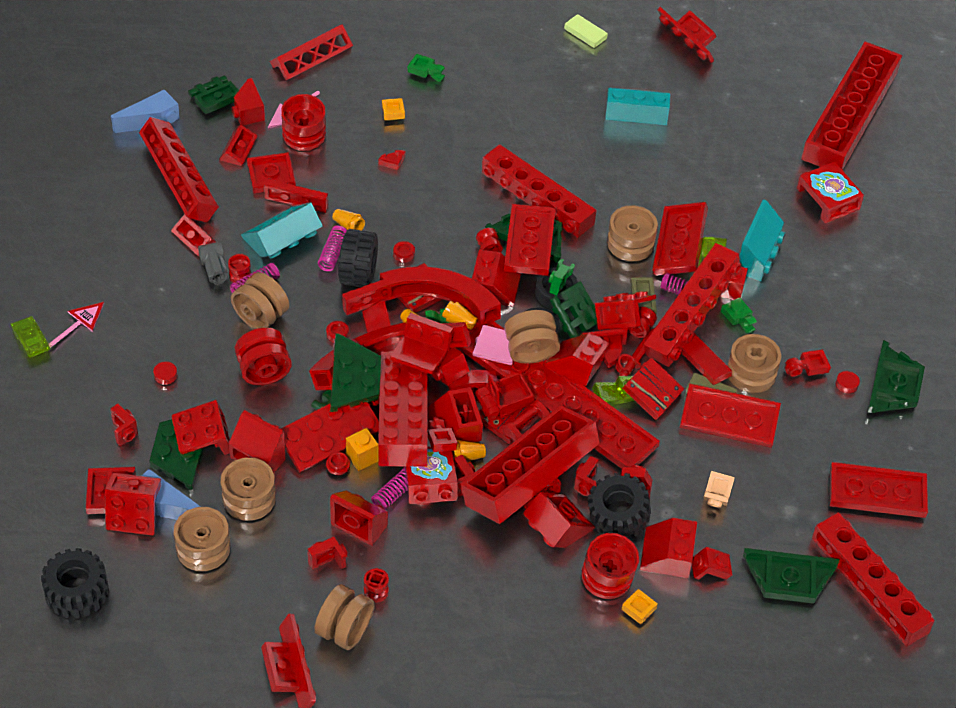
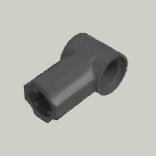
(213, 259)

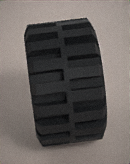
(358, 258)
(619, 489)
(73, 566)

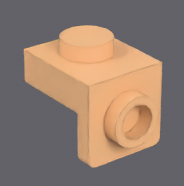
(718, 489)

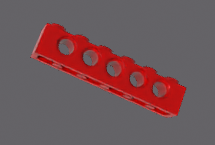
(178, 170)
(538, 189)
(693, 293)
(909, 627)

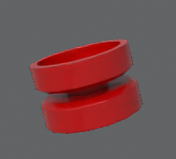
(263, 356)

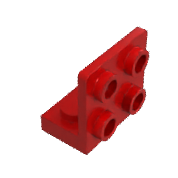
(620, 310)
(423, 344)
(201, 428)
(131, 503)

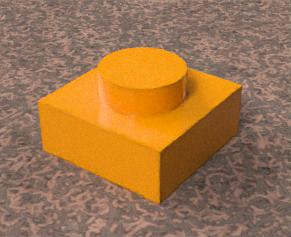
(393, 109)
(639, 606)

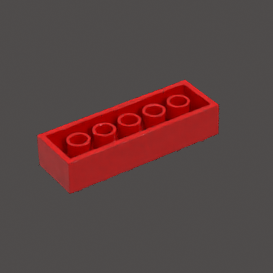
(402, 415)
(530, 464)

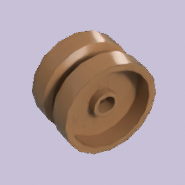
(632, 233)
(260, 301)
(532, 336)
(754, 363)
(248, 489)
(202, 538)
(344, 616)

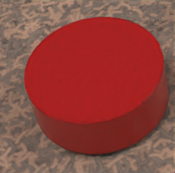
(404, 251)
(336, 327)
(165, 373)
(847, 382)

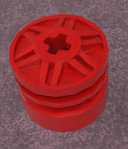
(303, 122)
(614, 555)

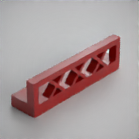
(298, 51)

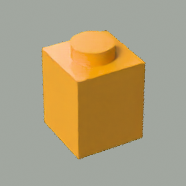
(362, 449)

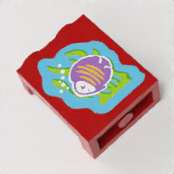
(832, 191)
(434, 482)

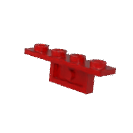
(693, 30)
(287, 664)

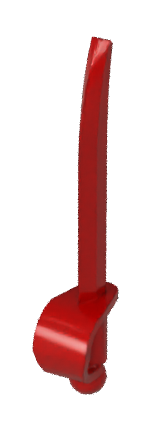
(631, 361)

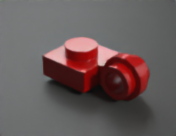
(813, 362)
(439, 437)

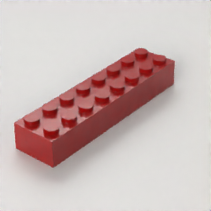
(852, 106)

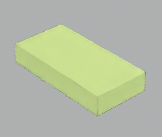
(586, 31)

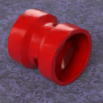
(488, 240)
(239, 267)
(647, 320)
(376, 584)

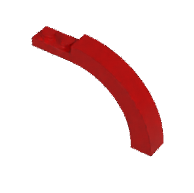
(426, 282)
(380, 341)

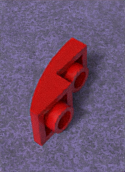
(473, 379)

